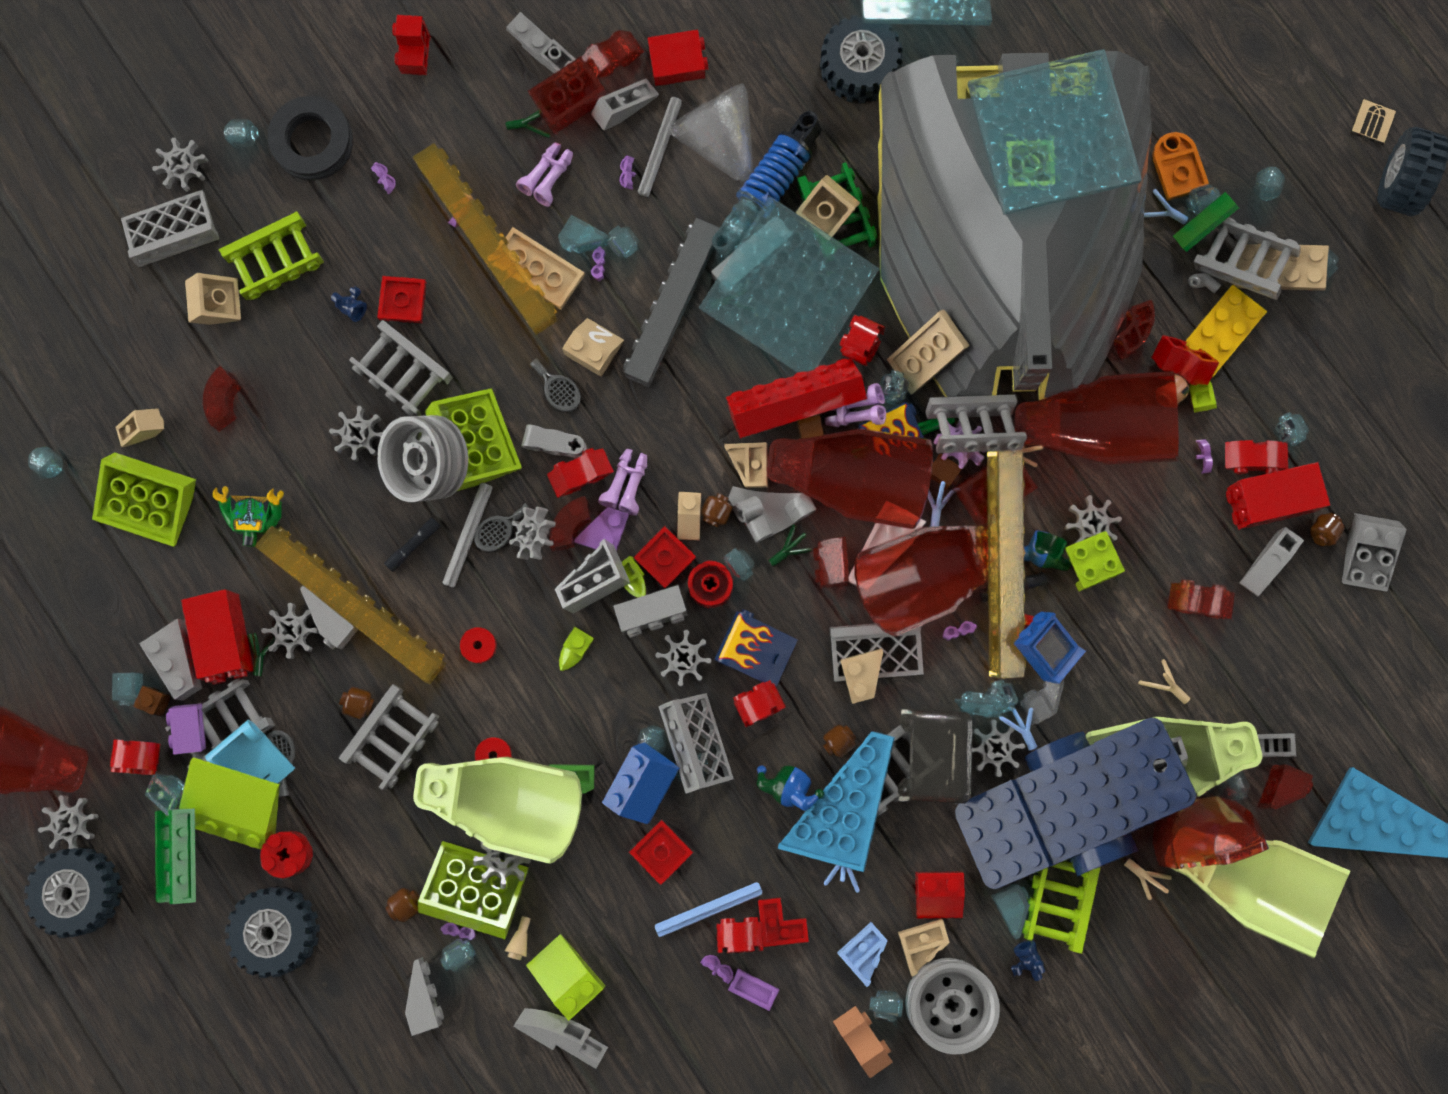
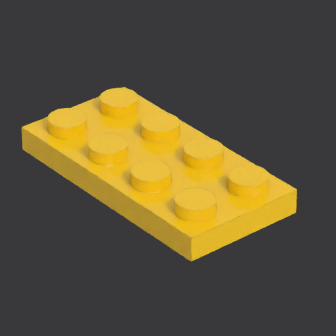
(1226, 325)

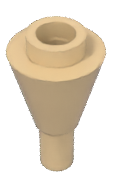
(518, 943)

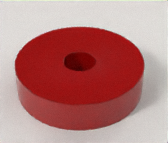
(468, 641)
(492, 744)

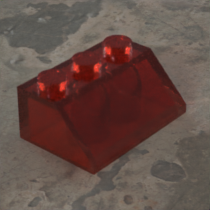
(567, 95)

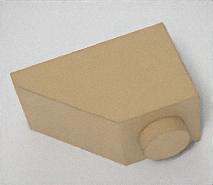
(140, 426)
(689, 516)

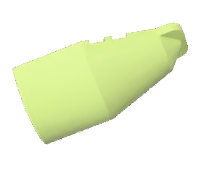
(1212, 748)
(505, 803)
(1276, 893)

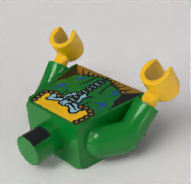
(250, 514)

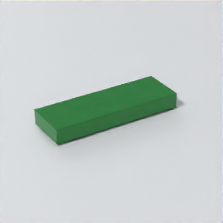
(1206, 221)

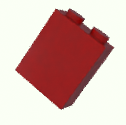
(677, 57)

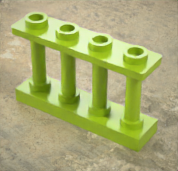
(254, 244)
(1079, 916)

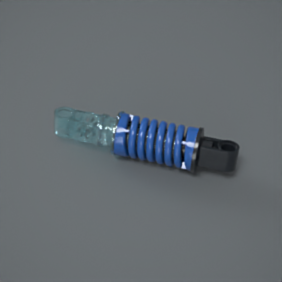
(769, 178)

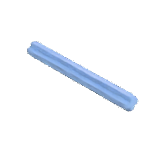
(708, 909)

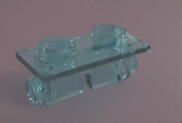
(973, 704)

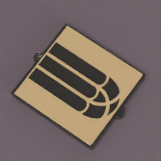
(1373, 121)

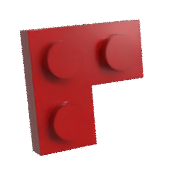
(780, 931)

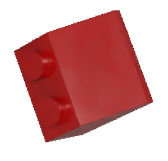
(939, 894)

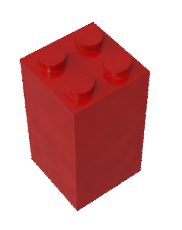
(1277, 496)
(217, 636)

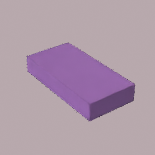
(753, 989)

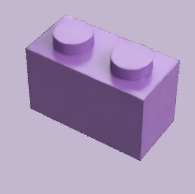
(186, 728)

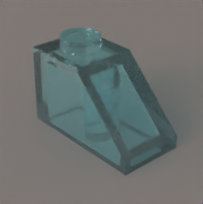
(581, 236)
(165, 792)
(1013, 908)

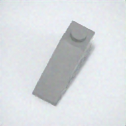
(623, 103)
(329, 623)

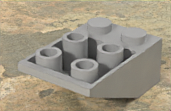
(1372, 551)

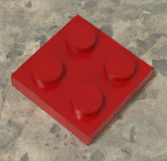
(402, 299)
(664, 557)
(661, 852)

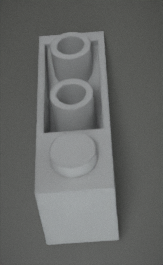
(1271, 560)
(421, 1003)

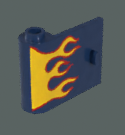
(898, 421)
(753, 648)

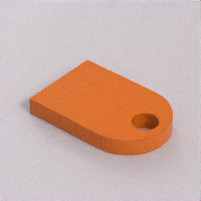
(1180, 167)

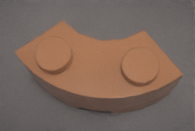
(863, 1042)

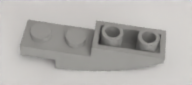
(538, 44)
(556, 1030)

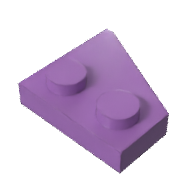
(606, 526)

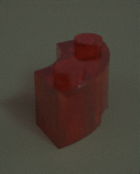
(611, 53)
(1138, 327)
(219, 398)
(568, 523)
(1202, 600)

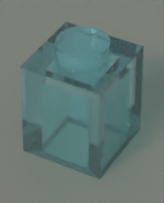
(126, 687)

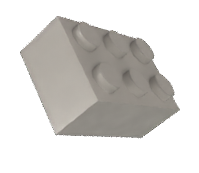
(650, 611)

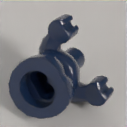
(349, 304)
(1029, 960)

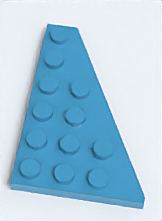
(844, 820)
(1379, 820)

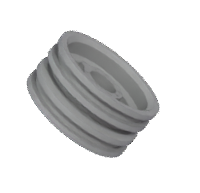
(422, 458)
(974, 1030)

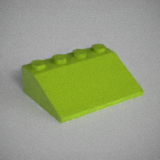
(485, 434)
(142, 498)
(231, 803)
(460, 897)

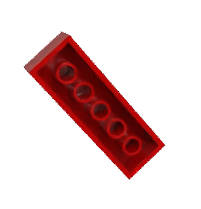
(796, 397)

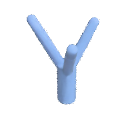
(1178, 216)
(936, 508)
(1025, 731)
(842, 877)

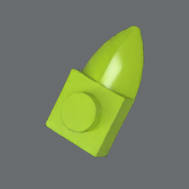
(1202, 397)
(637, 585)
(574, 648)

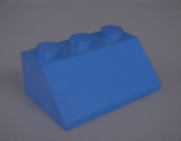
(640, 784)

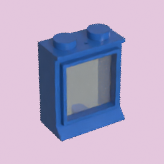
(1049, 647)

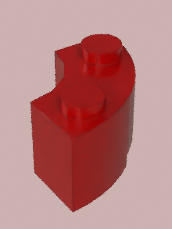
(1190, 364)
(1251, 456)
(586, 469)

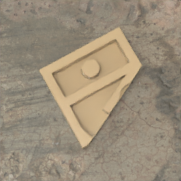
(750, 462)
(862, 674)
(923, 943)

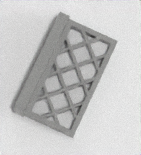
(173, 242)
(869, 631)
(684, 746)

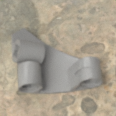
(769, 512)

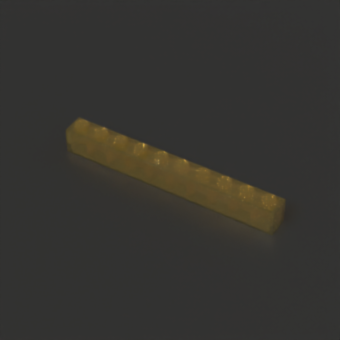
(485, 239)
(1005, 562)
(350, 604)

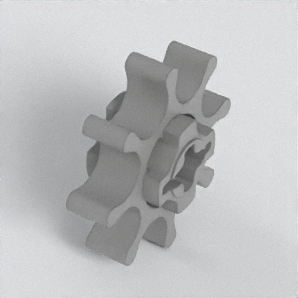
(180, 172)
(349, 437)
(1096, 515)
(532, 533)
(282, 634)
(675, 665)
(988, 756)
(59, 822)
(498, 868)

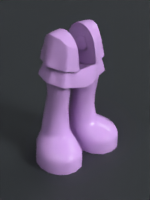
(542, 192)
(876, 414)
(628, 502)

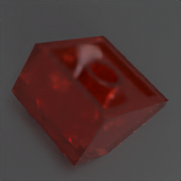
(832, 563)
(1284, 786)

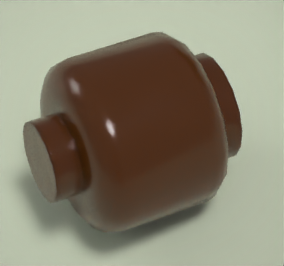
(716, 510)
(1327, 529)
(356, 702)
(839, 741)
(403, 905)

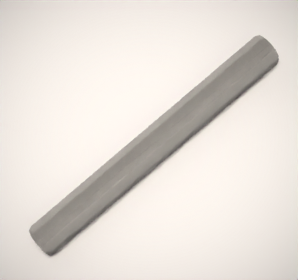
(659, 147)
(467, 535)

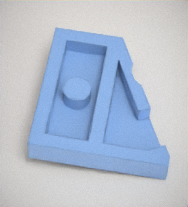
(864, 952)

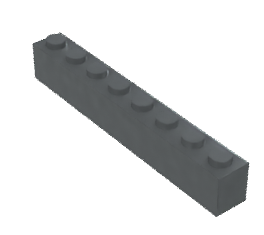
(671, 304)

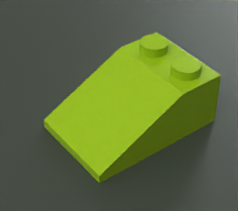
(565, 977)

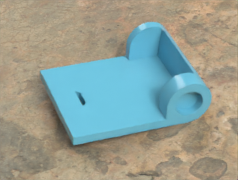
(252, 754)

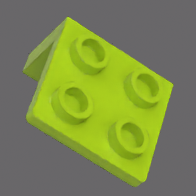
(1094, 560)

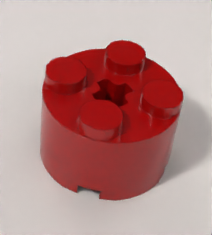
(862, 340)
(703, 574)
(758, 704)
(135, 757)
(273, 855)
(739, 936)

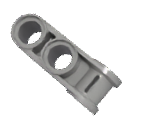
(552, 442)

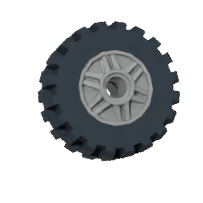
(859, 57)
(1413, 171)
(72, 892)
(252, 935)

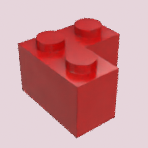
(413, 44)

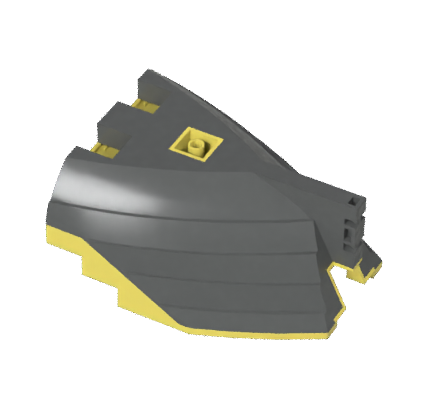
(1024, 286)

